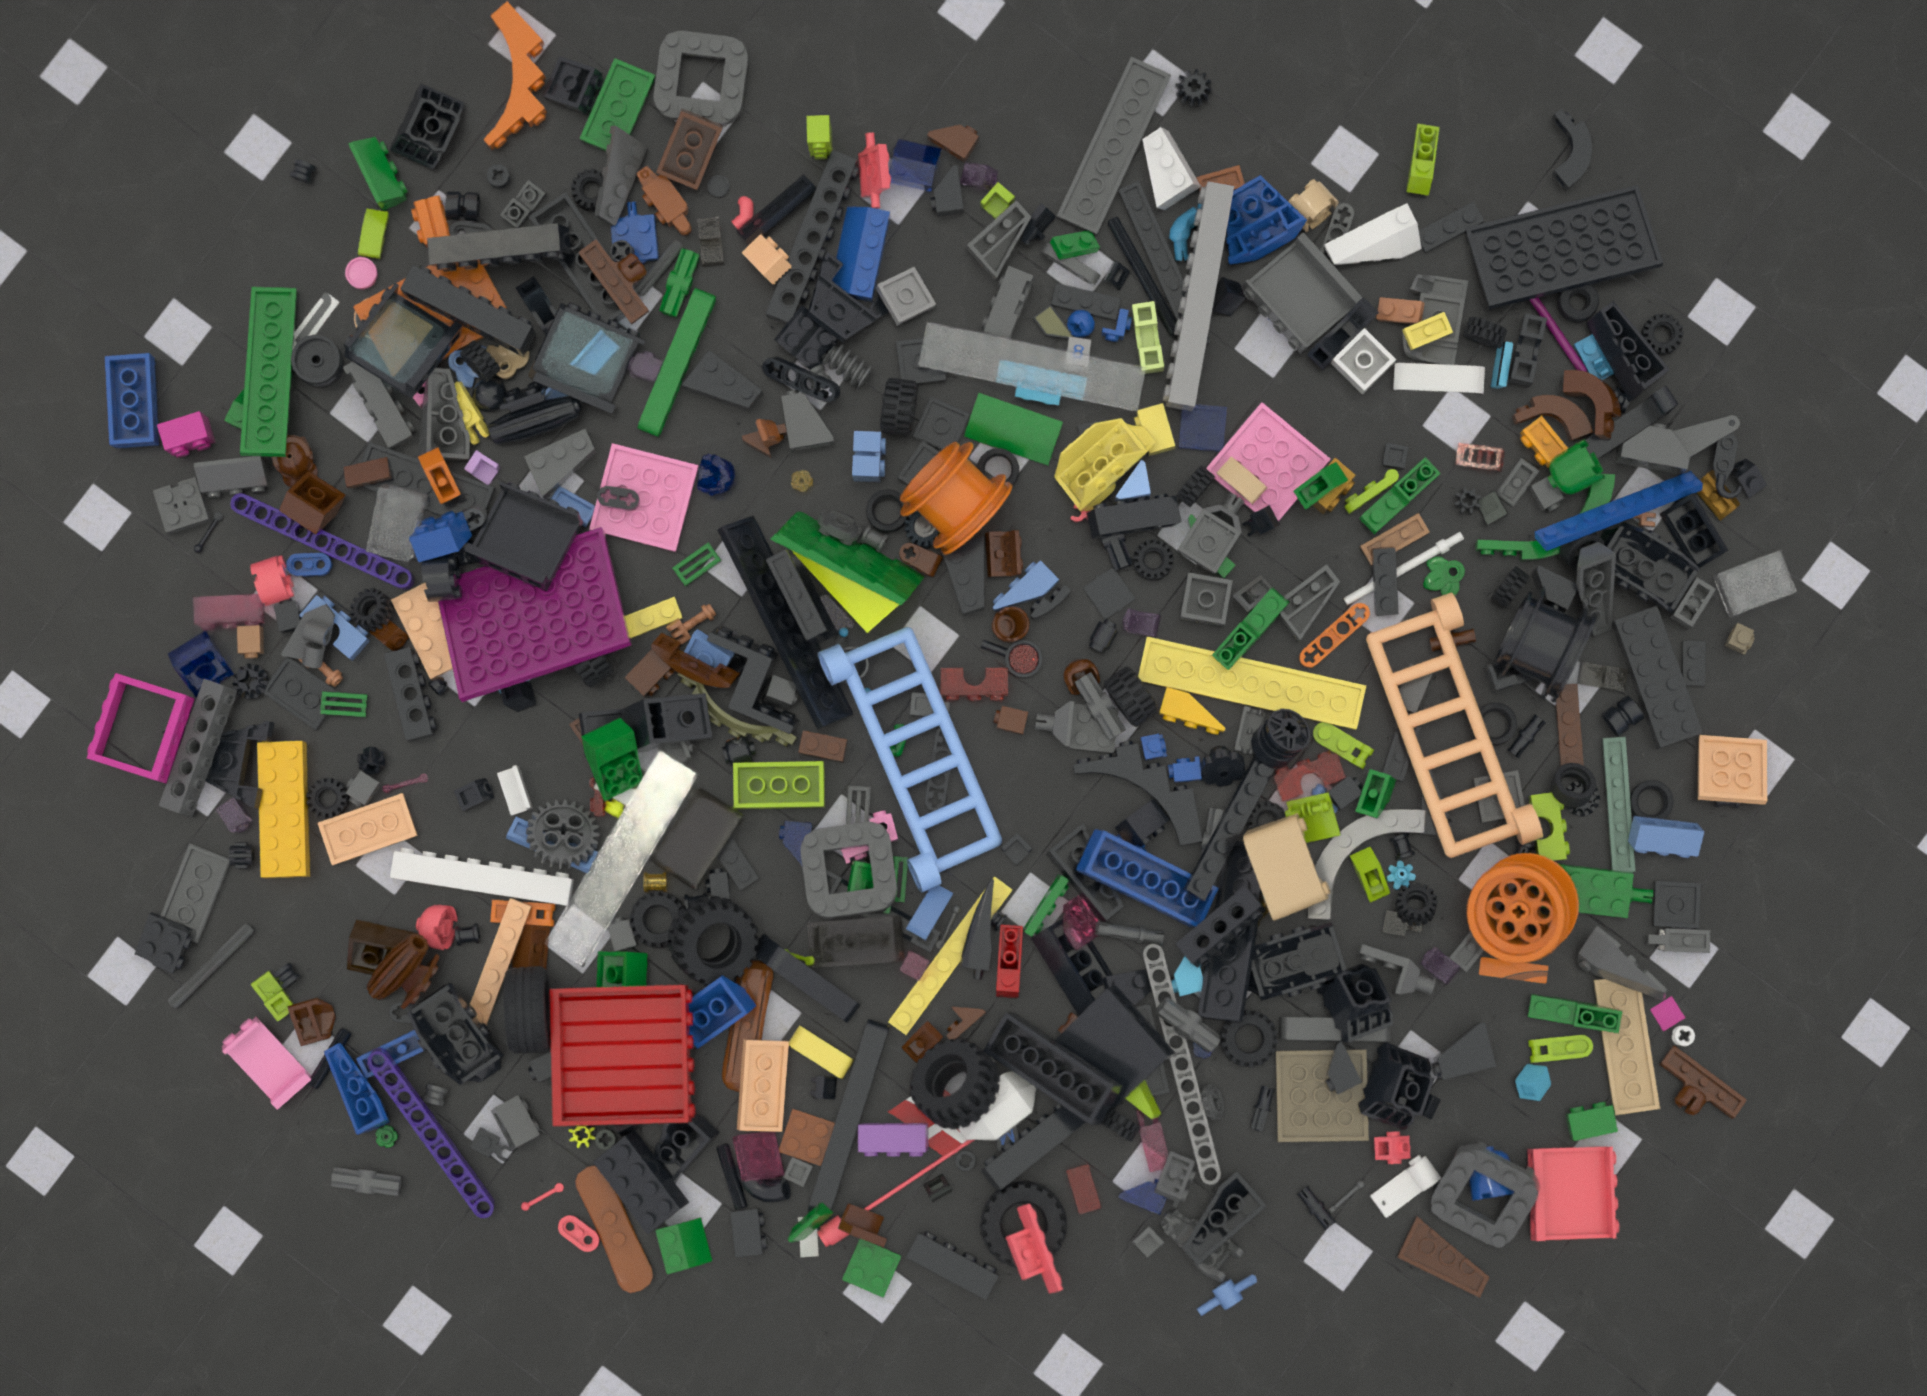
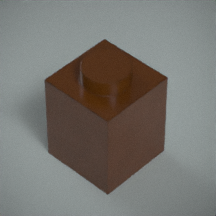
(1011, 720)

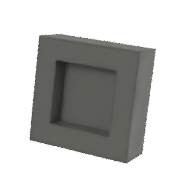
(797, 1171)

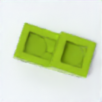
(373, 233)
(272, 995)

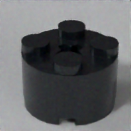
(442, 578)

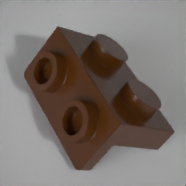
(1003, 554)

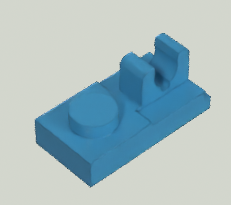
(1593, 358)

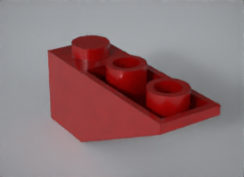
(1009, 961)

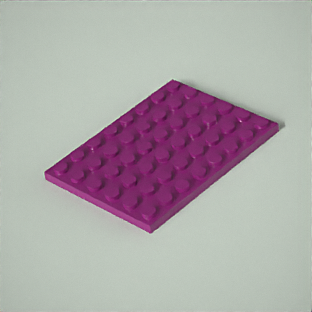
(518, 632)

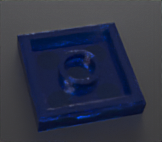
(1203, 428)

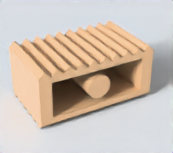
(767, 259)

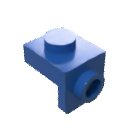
(1123, 324)

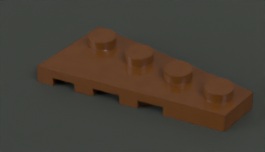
(1436, 1256)

